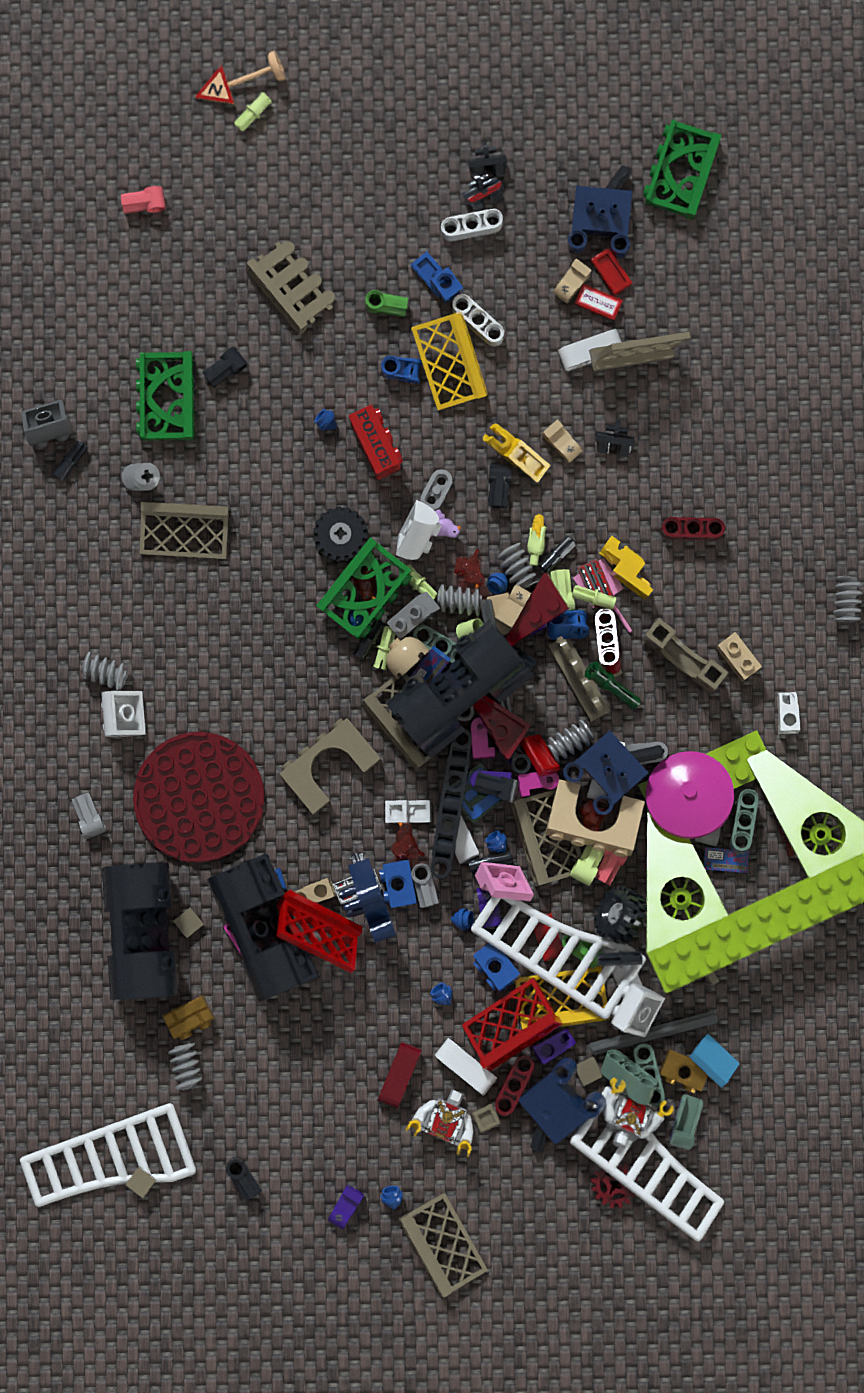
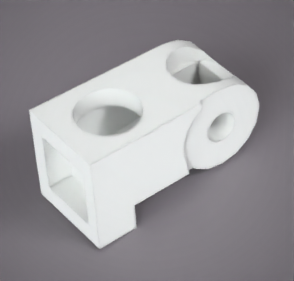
(788, 713)

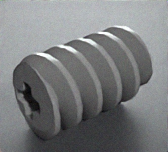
(140, 476)
(517, 567)
(847, 599)
(459, 600)
(104, 672)
(570, 740)
(185, 1067)

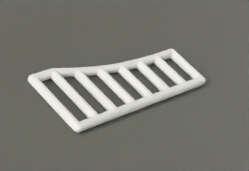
(550, 976)
(101, 1181)
(645, 1194)

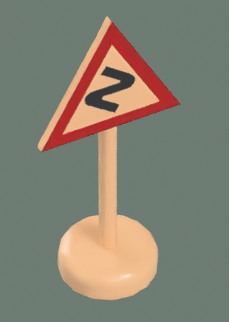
(218, 88)

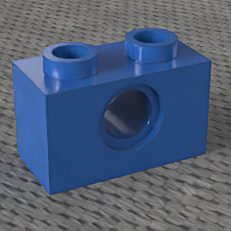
(398, 870)
(501, 979)

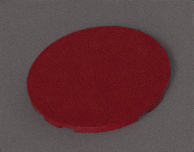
(198, 797)

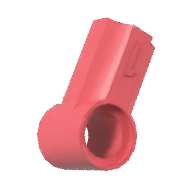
(148, 200)
(609, 867)

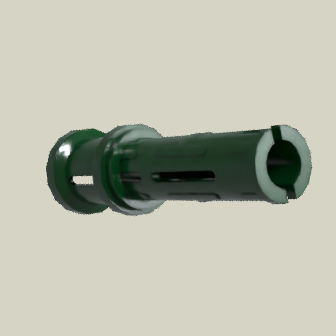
(606, 681)

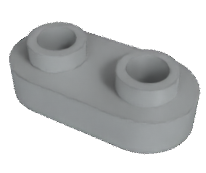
(435, 490)

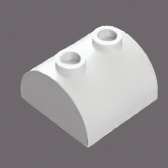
(416, 532)
(123, 713)
(637, 1009)

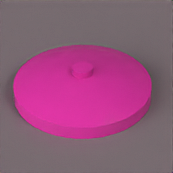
(689, 795)

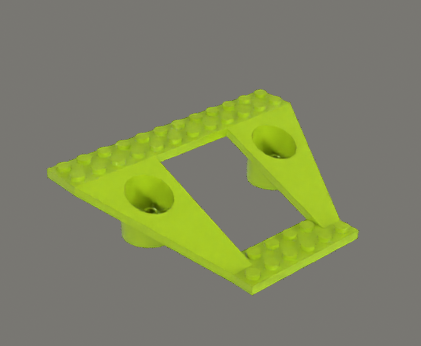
(713, 938)

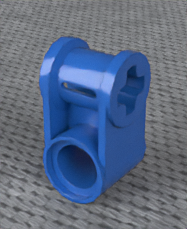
(403, 369)
(568, 624)

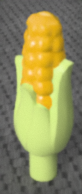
(536, 539)

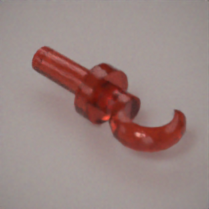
(785, 841)

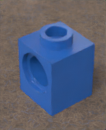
(449, 293)

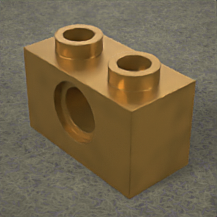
(672, 1064)

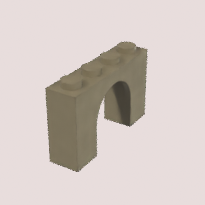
(703, 672)
(342, 737)

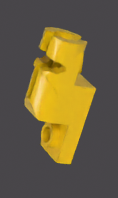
(517, 453)
(627, 567)

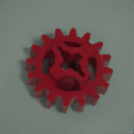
(609, 1193)

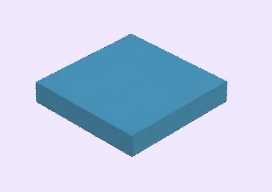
(714, 1060)

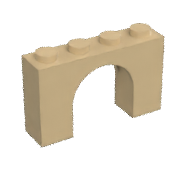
(565, 825)

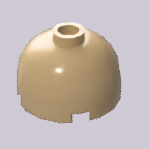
(404, 655)

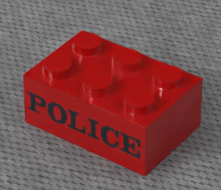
(375, 441)

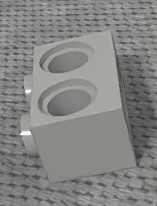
(413, 615)

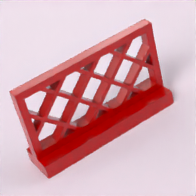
(324, 922)
(517, 1042)

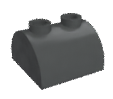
(46, 423)

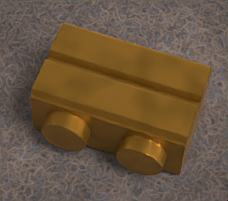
(189, 1017)

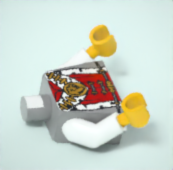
(628, 1118)
(445, 1121)

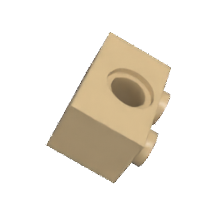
(738, 656)

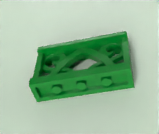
(689, 197)
(183, 371)
(365, 558)

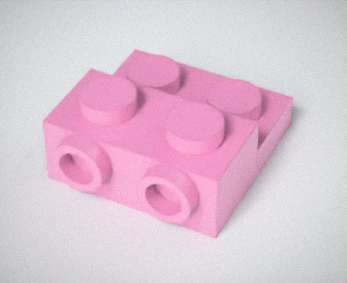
(503, 881)

